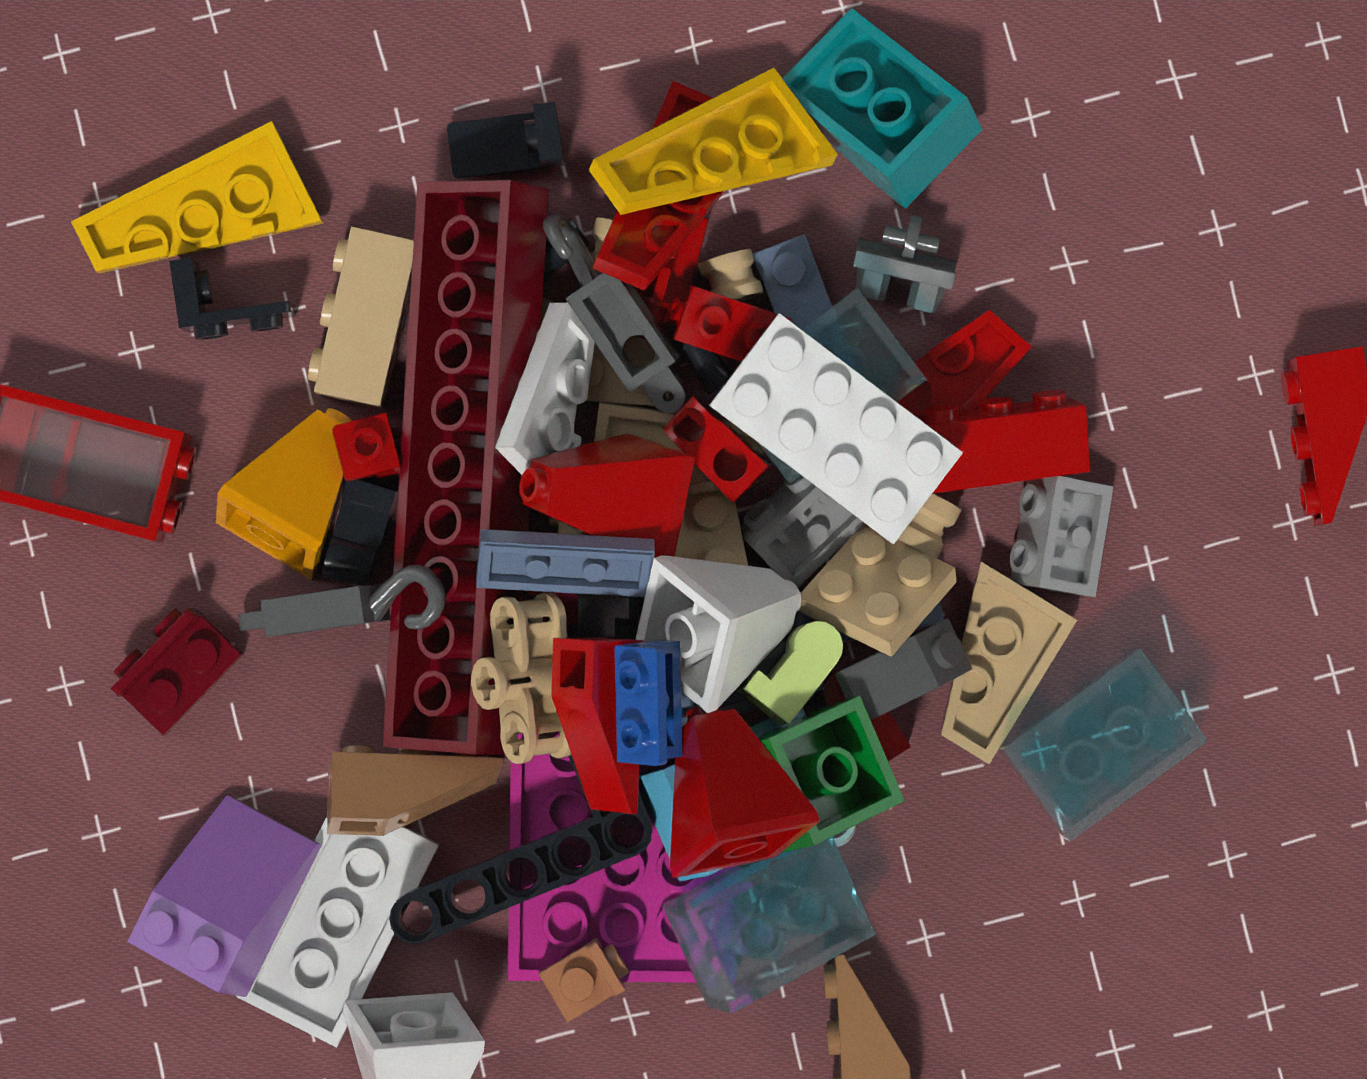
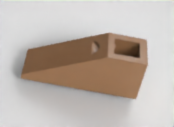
(388, 791)
(859, 1033)

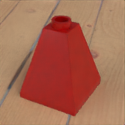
(614, 489)
(731, 797)

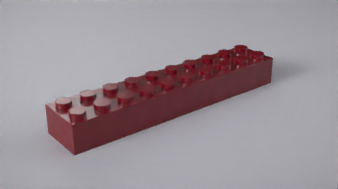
(466, 350)

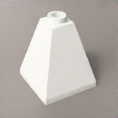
(721, 616)
(413, 1037)

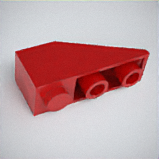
(1330, 417)
(586, 709)

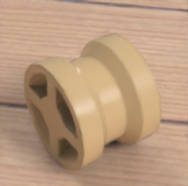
(732, 275)

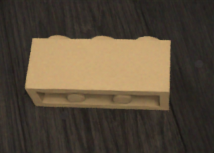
(364, 318)

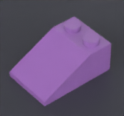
(226, 898)

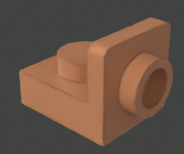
(585, 978)

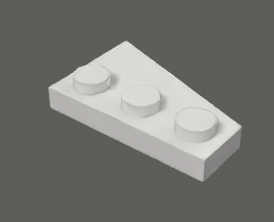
(549, 390)

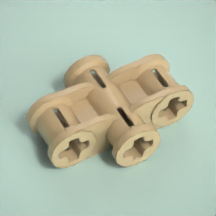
(525, 658)

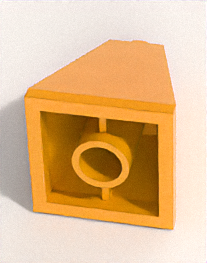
(288, 494)

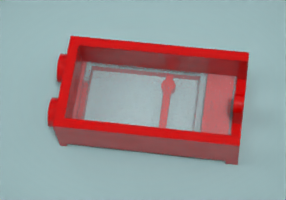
(91, 464)

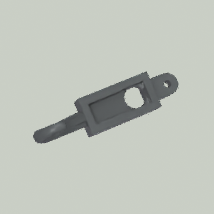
(613, 314)
(346, 606)

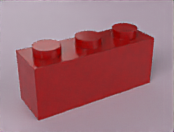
(1012, 440)

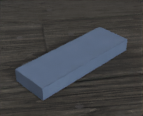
(564, 563)

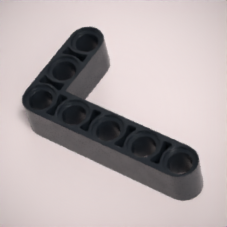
(493, 877)

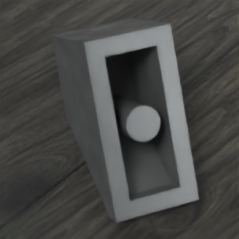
(916, 668)

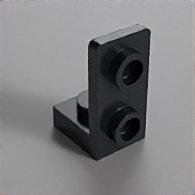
(506, 143)
(194, 290)

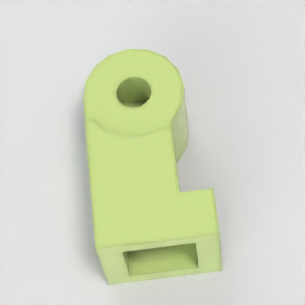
(808, 659)

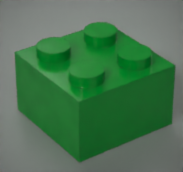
(836, 766)

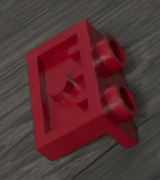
(175, 669)

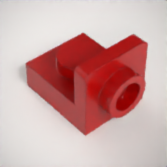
(367, 449)

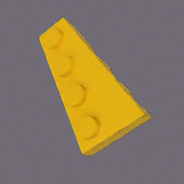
(721, 145)
(211, 202)

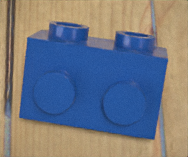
(648, 702)

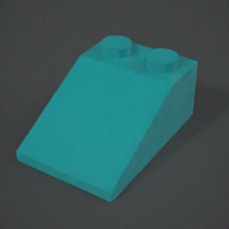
(882, 107)

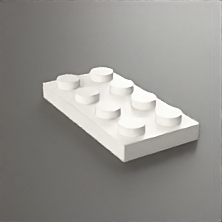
(836, 428)
(338, 928)

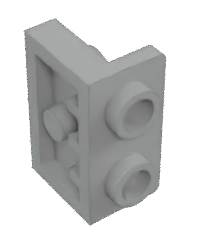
(798, 529)
(1061, 535)

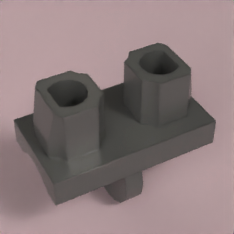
(928, 272)

